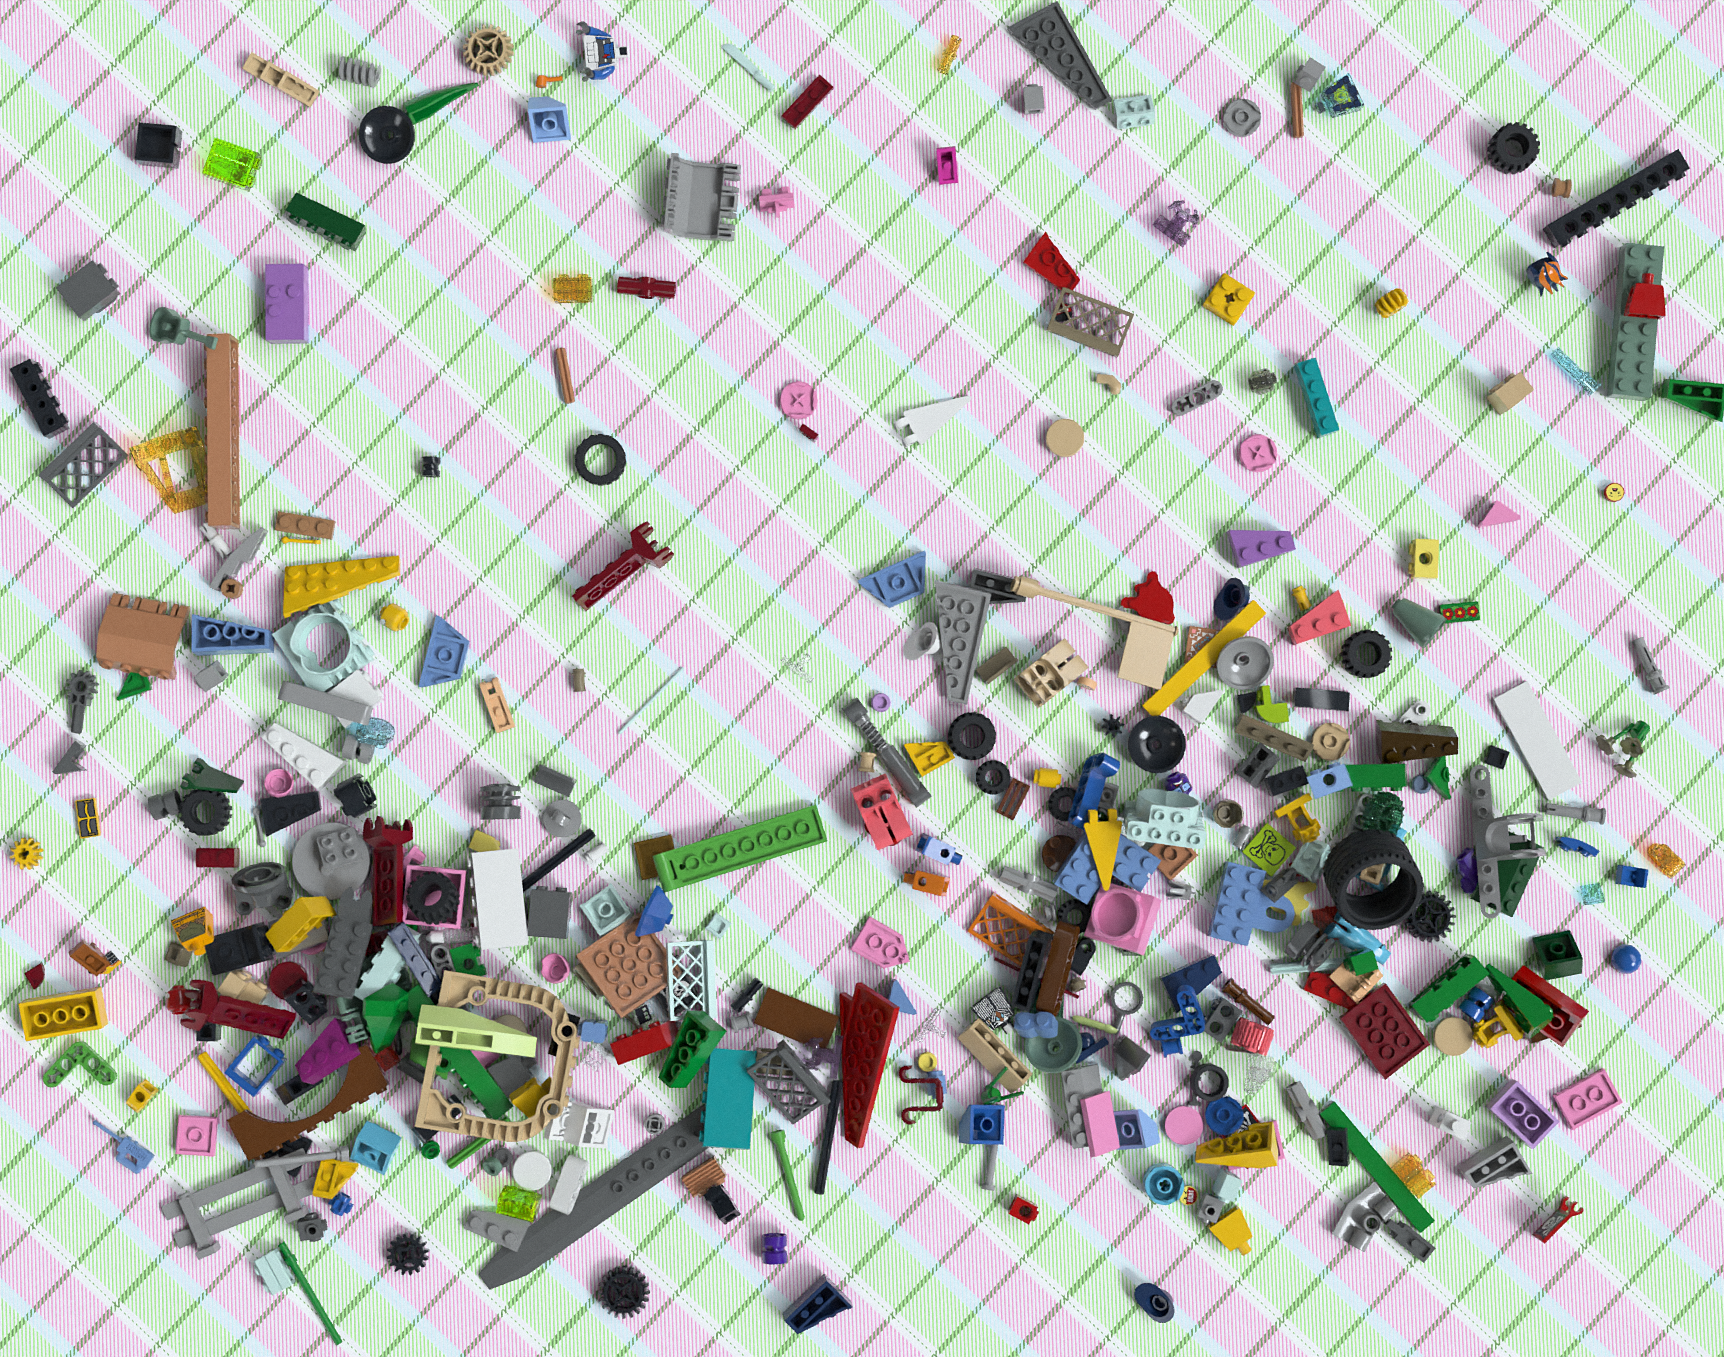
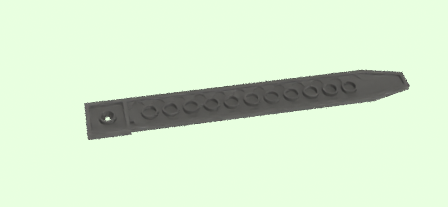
(599, 1201)

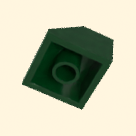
(1557, 955)

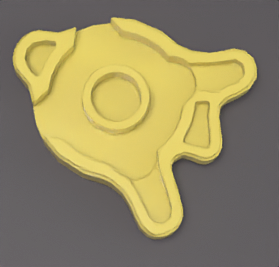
(1296, 897)

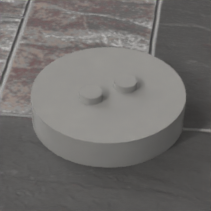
(310, 869)

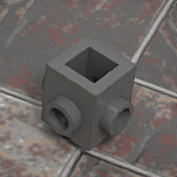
(312, 1227)

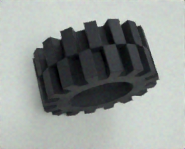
(981, 777)
(1053, 802)
(1075, 904)

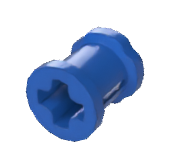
(1171, 1047)

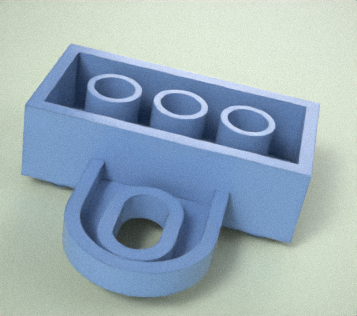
(1243, 906)

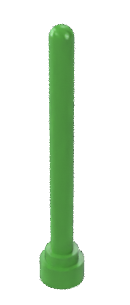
(779, 1138)

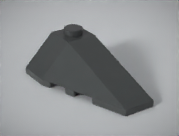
(1128, 1057)

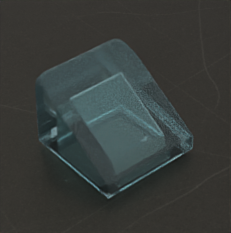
(1592, 894)

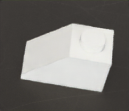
(1200, 705)

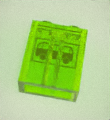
(232, 165)

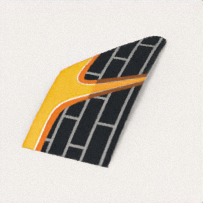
(114, 963)

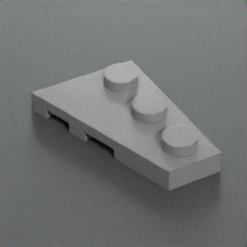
(498, 1228)

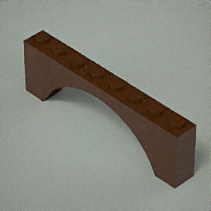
(260, 1135)

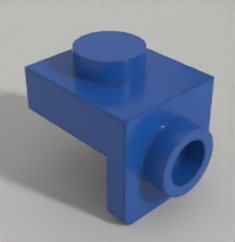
(1631, 876)

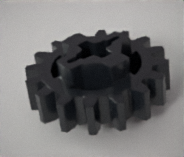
(414, 1257)

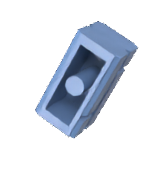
(593, 1030)

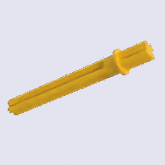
(222, 1082)

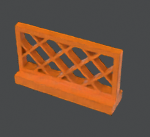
(1016, 915)

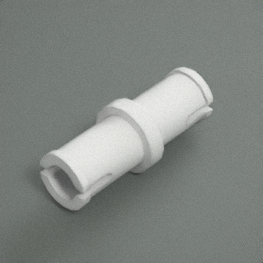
(216, 540)

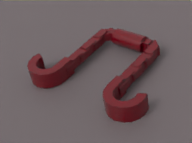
(938, 1092)

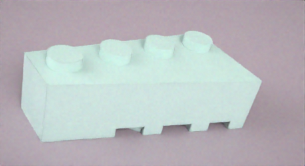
(385, 968)

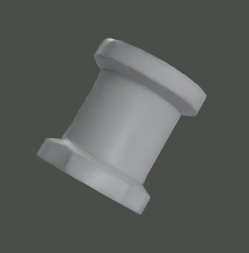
(742, 1022)

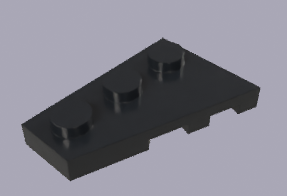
(286, 810)

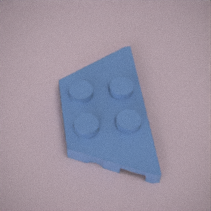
(898, 582)
(444, 655)

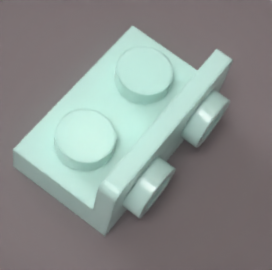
(1134, 111)
(1311, 859)

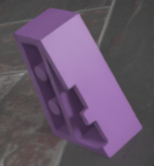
(1259, 545)

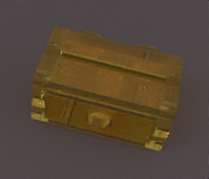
(573, 289)

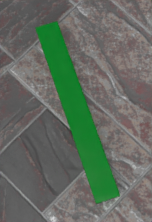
(1379, 1169)

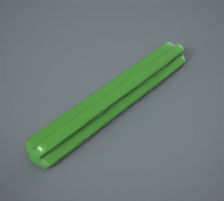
(469, 1150)

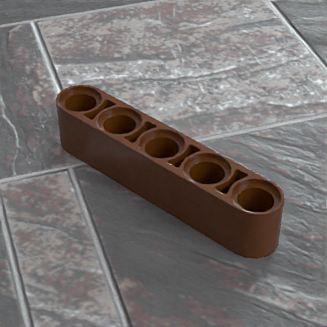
(1057, 968)

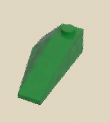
(1529, 1010)
(384, 1014)

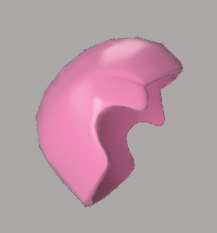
(278, 783)
(555, 968)

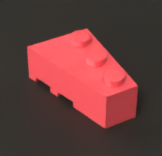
(1320, 620)

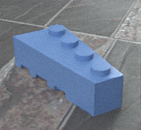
(228, 638)

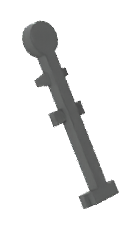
(1197, 1056)

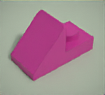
(947, 165)

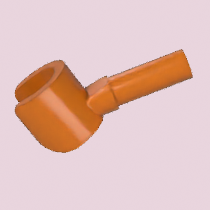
(542, 80)

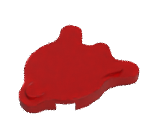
(1151, 601)

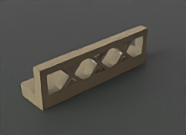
(1273, 737)

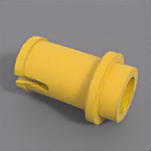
(1301, 597)

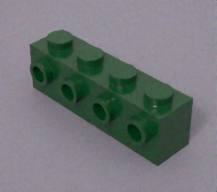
(325, 222)

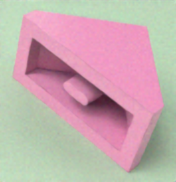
(1498, 514)

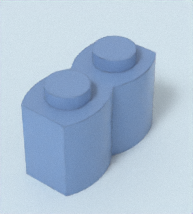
(1038, 1024)

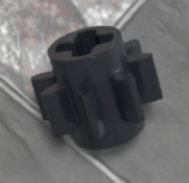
(1117, 725)

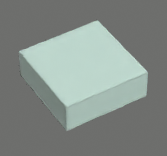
(718, 925)

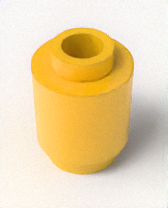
(1047, 777)

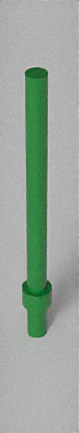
(290, 1260)

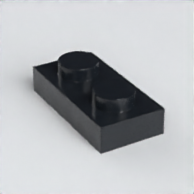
(1338, 1146)

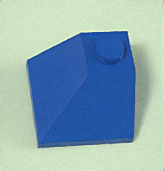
(656, 914)
(982, 1125)

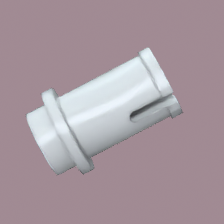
(596, 853)

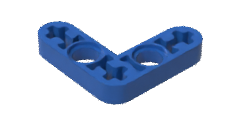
(1186, 1022)

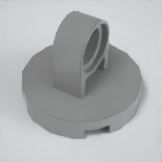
(562, 818)

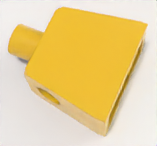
(528, 1096)
(1232, 1230)

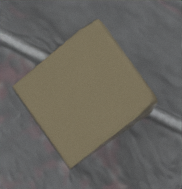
(178, 955)

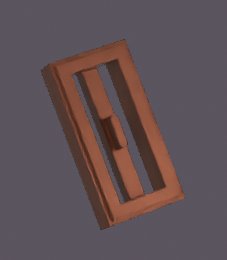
(1020, 784)

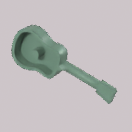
(170, 327)

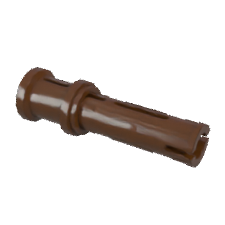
(1240, 996)

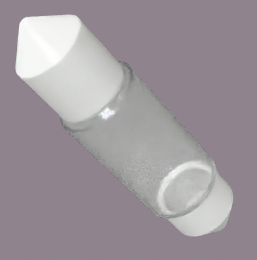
(453, 935)

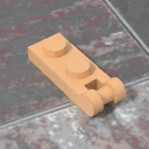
(497, 705)

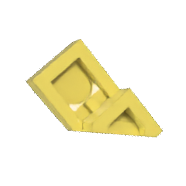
(483, 842)

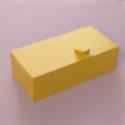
(63, 1013)

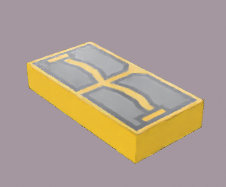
(88, 818)

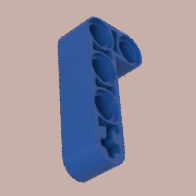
(1091, 786)

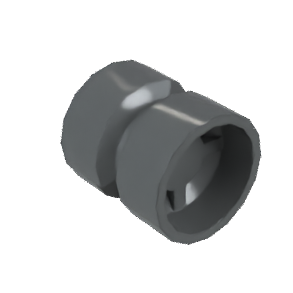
(163, 805)

